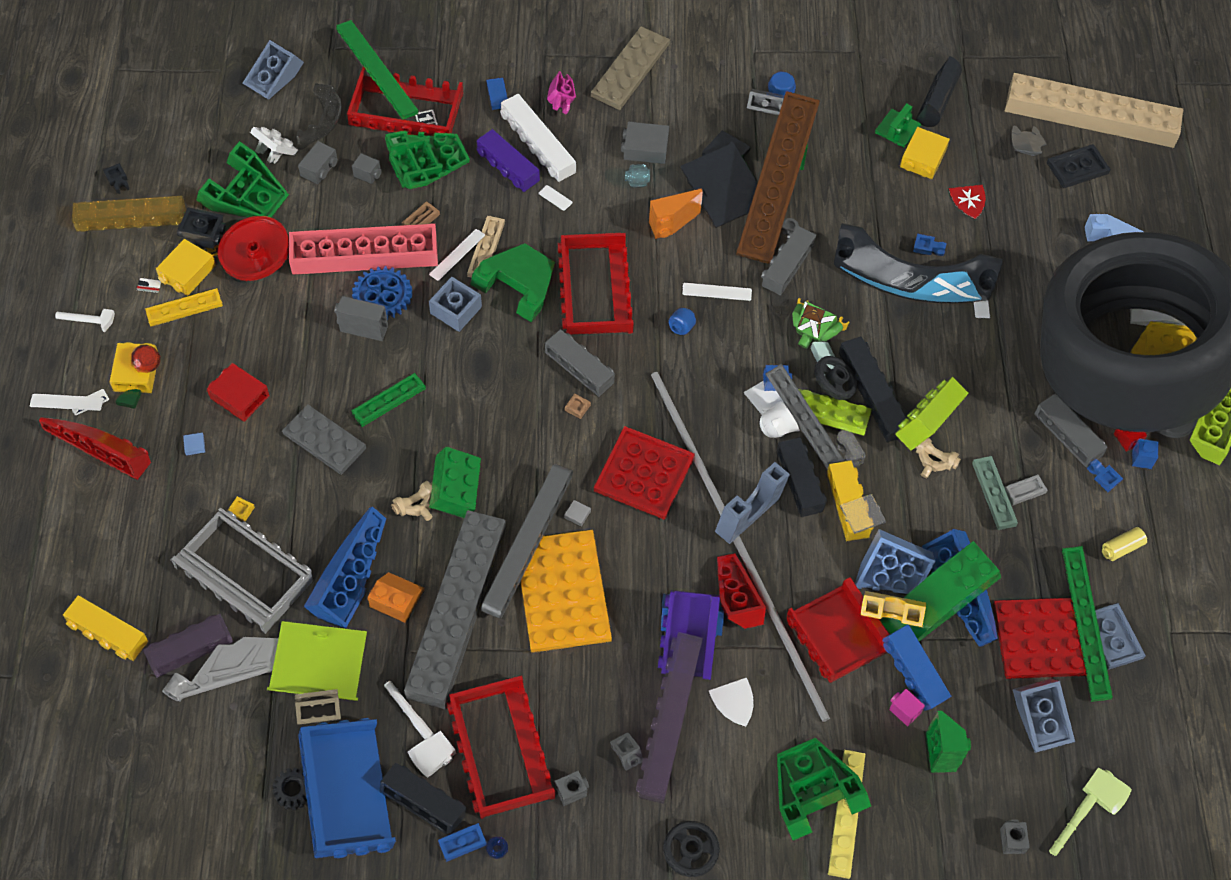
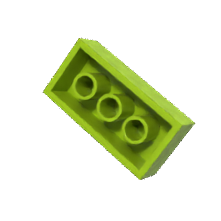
(931, 413)

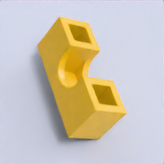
(903, 609)

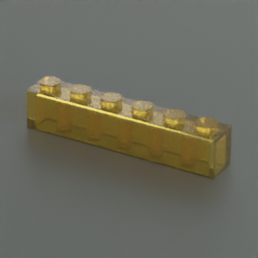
(128, 213)

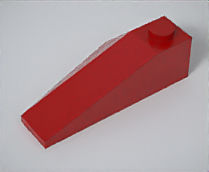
(738, 593)

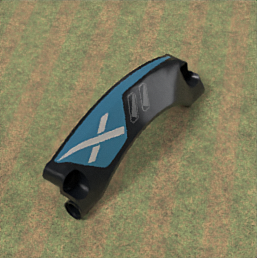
(942, 284)

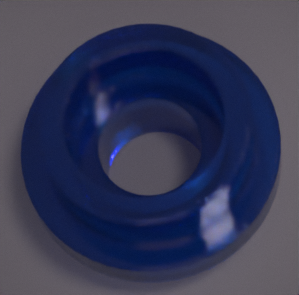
(497, 841)

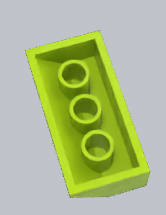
(1213, 432)

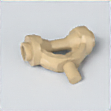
(948, 460)
(404, 505)

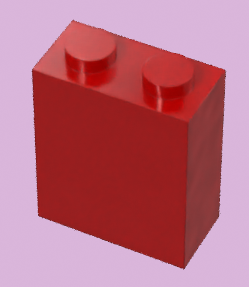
(238, 392)

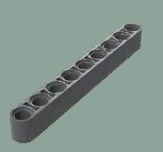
(527, 541)

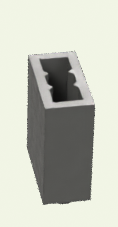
(645, 142)
(361, 318)

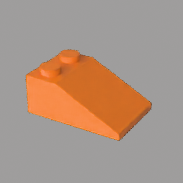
(674, 212)

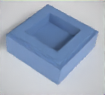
(194, 444)

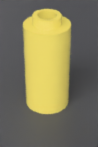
(1124, 544)

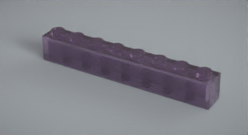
(670, 719)

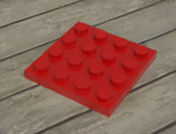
(644, 472)
(1039, 638)

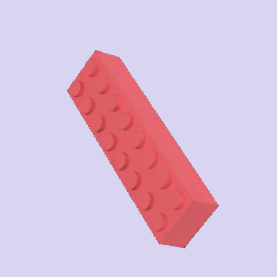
(363, 249)

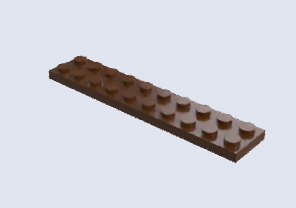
(778, 177)

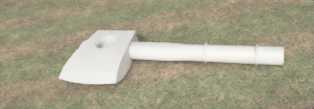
(431, 752)

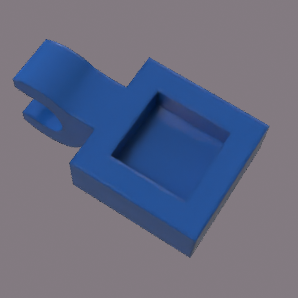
(926, 244)
(1106, 477)

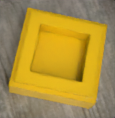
(241, 508)

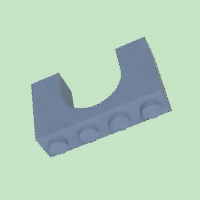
(741, 514)

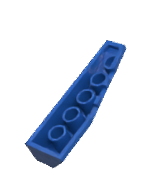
(345, 577)
(978, 613)

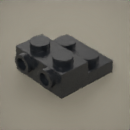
(202, 227)

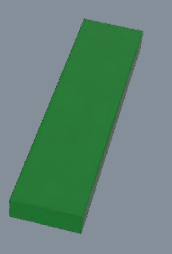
(388, 399)

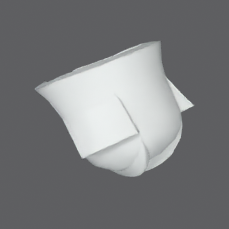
(778, 421)

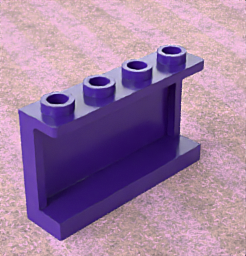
(691, 615)

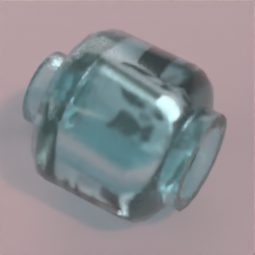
(638, 175)

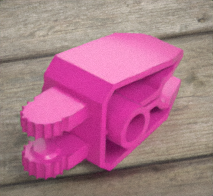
(561, 92)

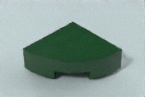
(129, 398)

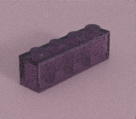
(187, 645)

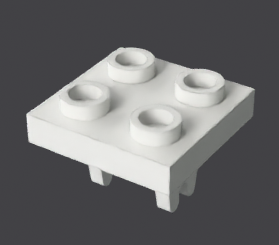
(274, 141)

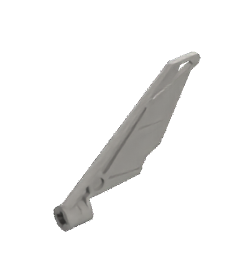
(226, 666)

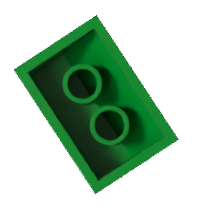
(946, 744)

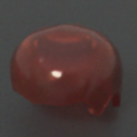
(145, 358)

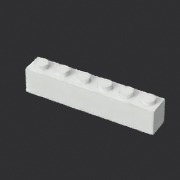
(538, 137)

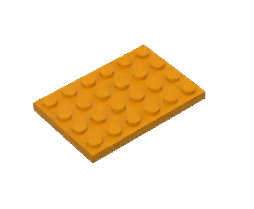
(565, 594)

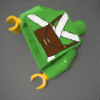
(815, 323)

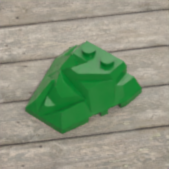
(423, 158)

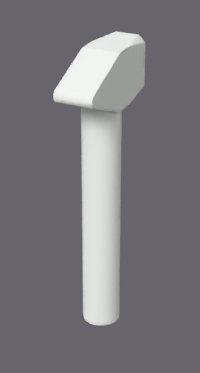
(105, 319)

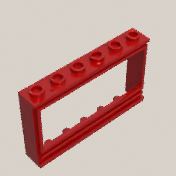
(414, 91)
(619, 280)
(527, 737)

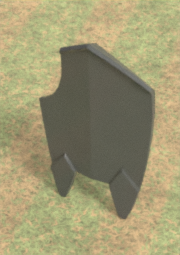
(1027, 142)

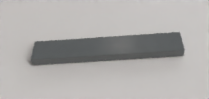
(804, 416)

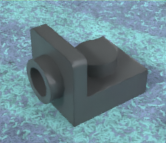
(627, 751)

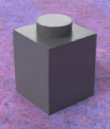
(366, 168)

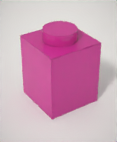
(906, 707)

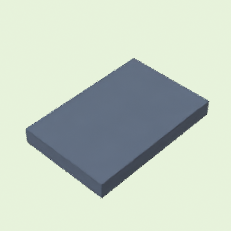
(1117, 637)

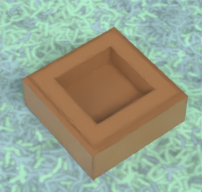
(577, 406)

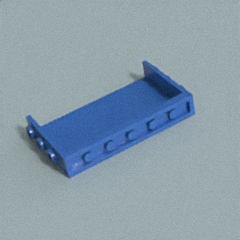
(344, 789)

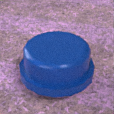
(781, 82)

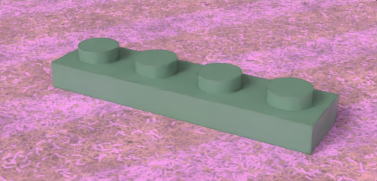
(994, 493)

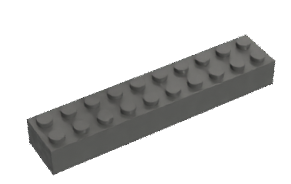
(455, 610)

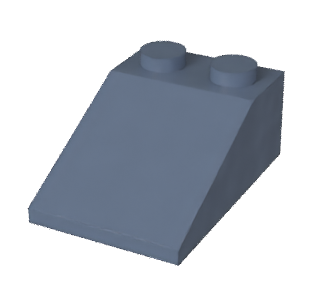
(272, 70)
(1044, 714)

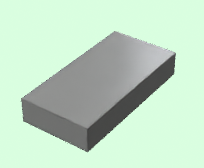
(1025, 490)

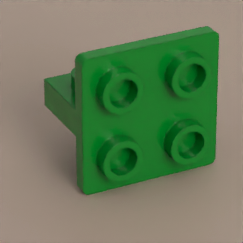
(898, 126)

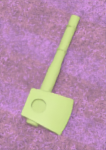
(1104, 790)

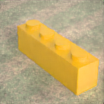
(846, 488)
(105, 628)

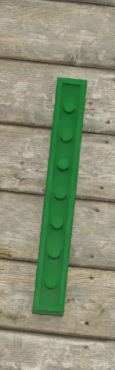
(377, 70)
(1087, 624)

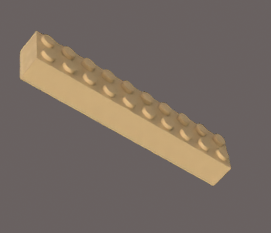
(1094, 110)

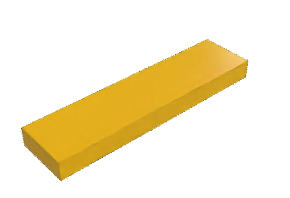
(183, 307)

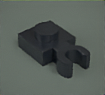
(116, 177)

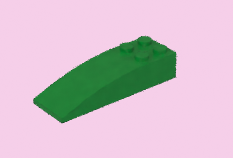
(949, 589)

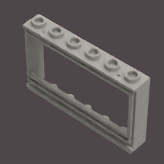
(227, 589)

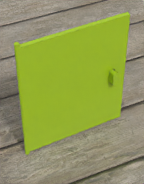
(318, 660)

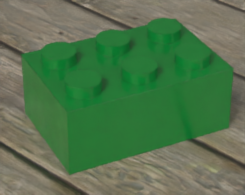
(455, 482)

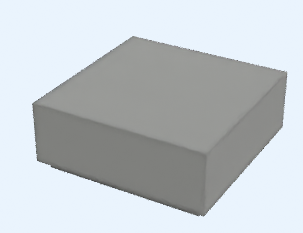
(577, 513)

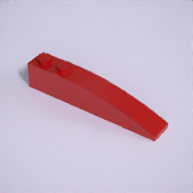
(101, 445)

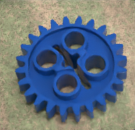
(383, 292)

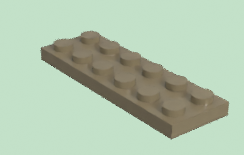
(630, 68)

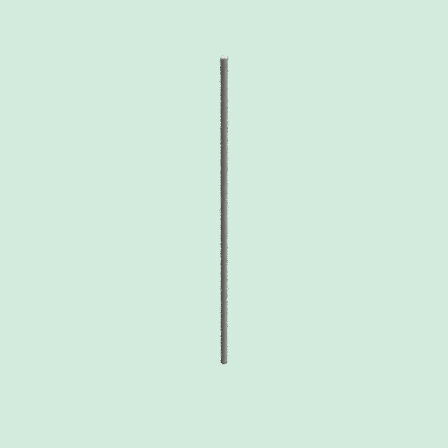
(743, 552)

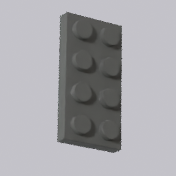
(324, 439)

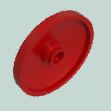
(254, 248)

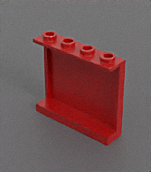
(837, 631)

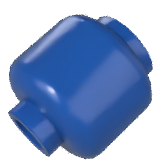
(682, 321)

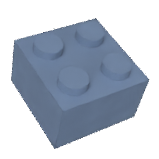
(455, 304)

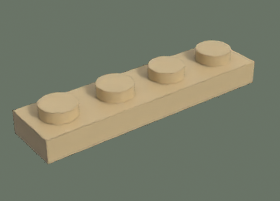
(488, 244)

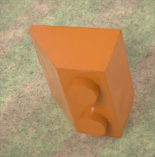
(395, 596)

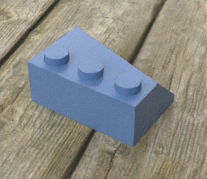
(893, 564)

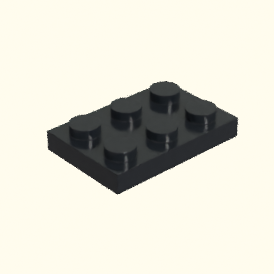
(1078, 166)

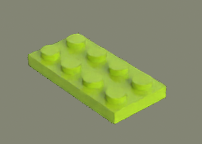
(838, 412)

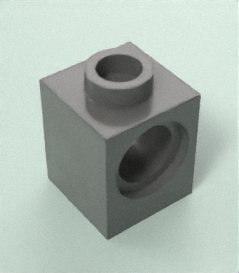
(571, 796)
(1013, 846)

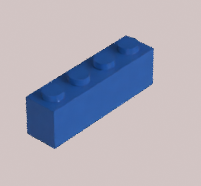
(916, 667)

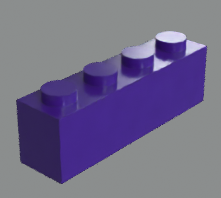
(508, 160)

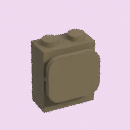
(317, 707)

